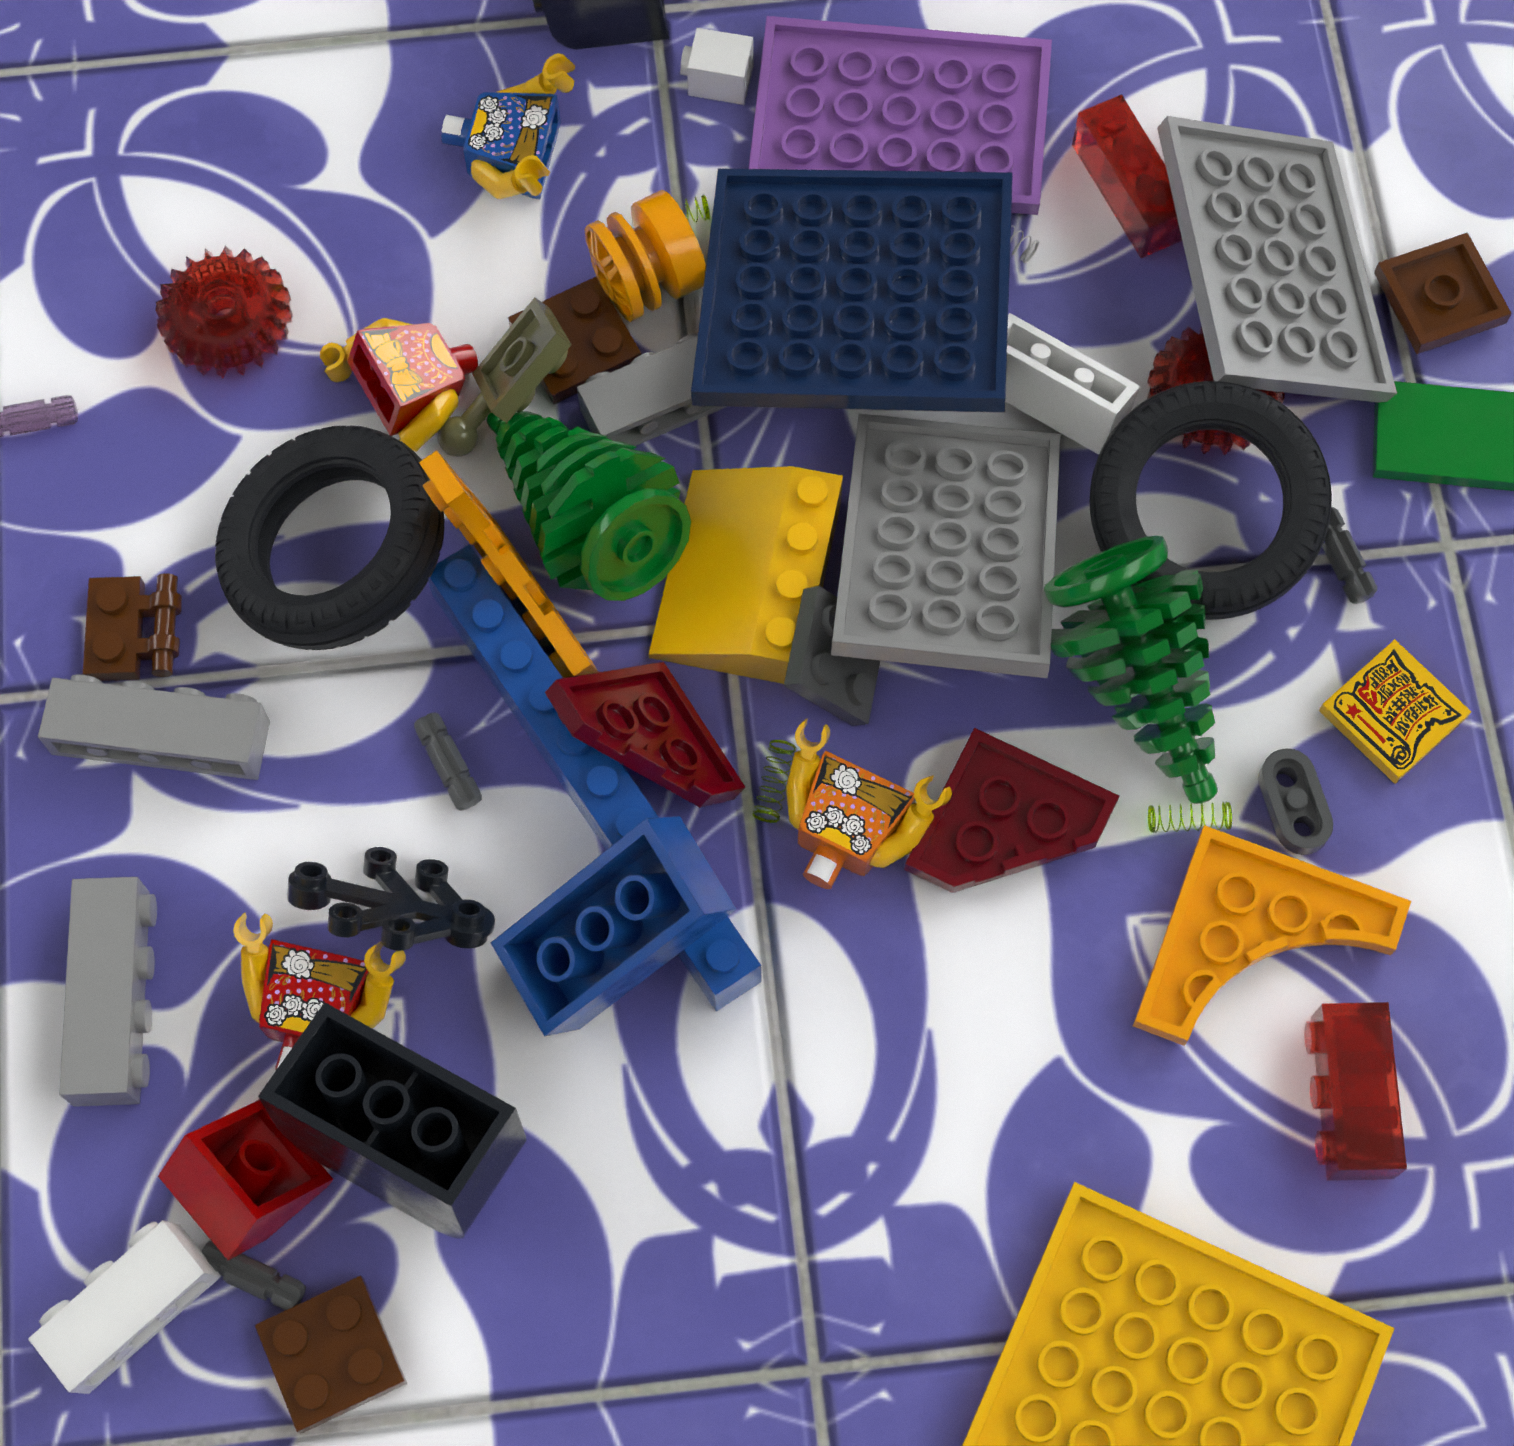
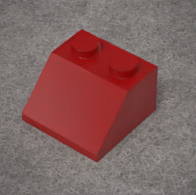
(242, 1179)

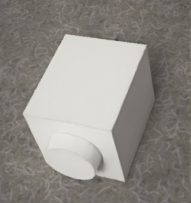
(718, 66)

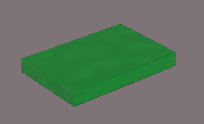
(1445, 436)

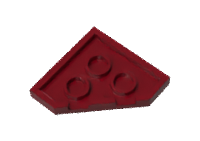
(649, 727)
(1007, 817)

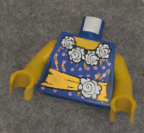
(513, 132)

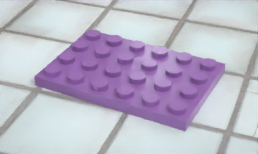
(902, 102)

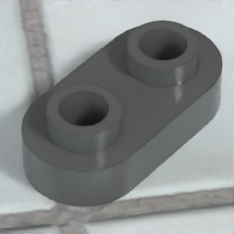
(1295, 804)

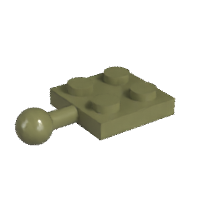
(509, 375)

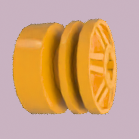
(639, 258)

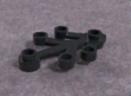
(459, 921)

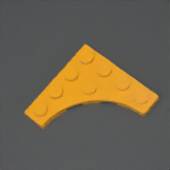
(504, 564)
(1248, 906)

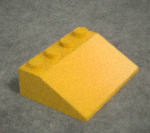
(745, 568)

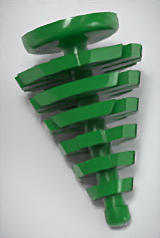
(594, 505)
(1140, 645)

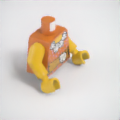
(852, 814)

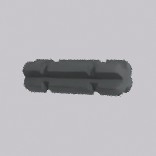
(1347, 561)
(447, 761)
(256, 1278)

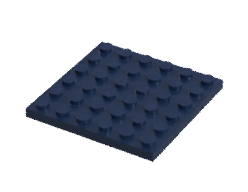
(856, 291)

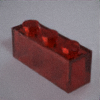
(1128, 174)
(1356, 1091)

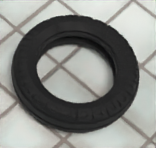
(1261, 422)
(284, 481)

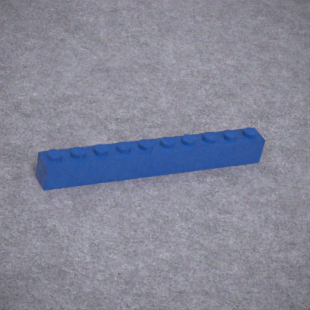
(595, 782)

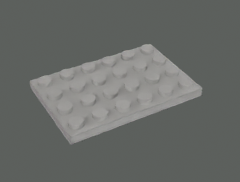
(1275, 261)
(949, 546)

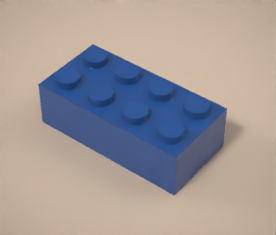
(612, 925)

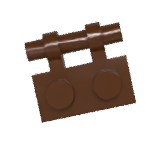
(116, 625)

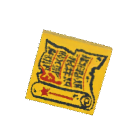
(1394, 711)

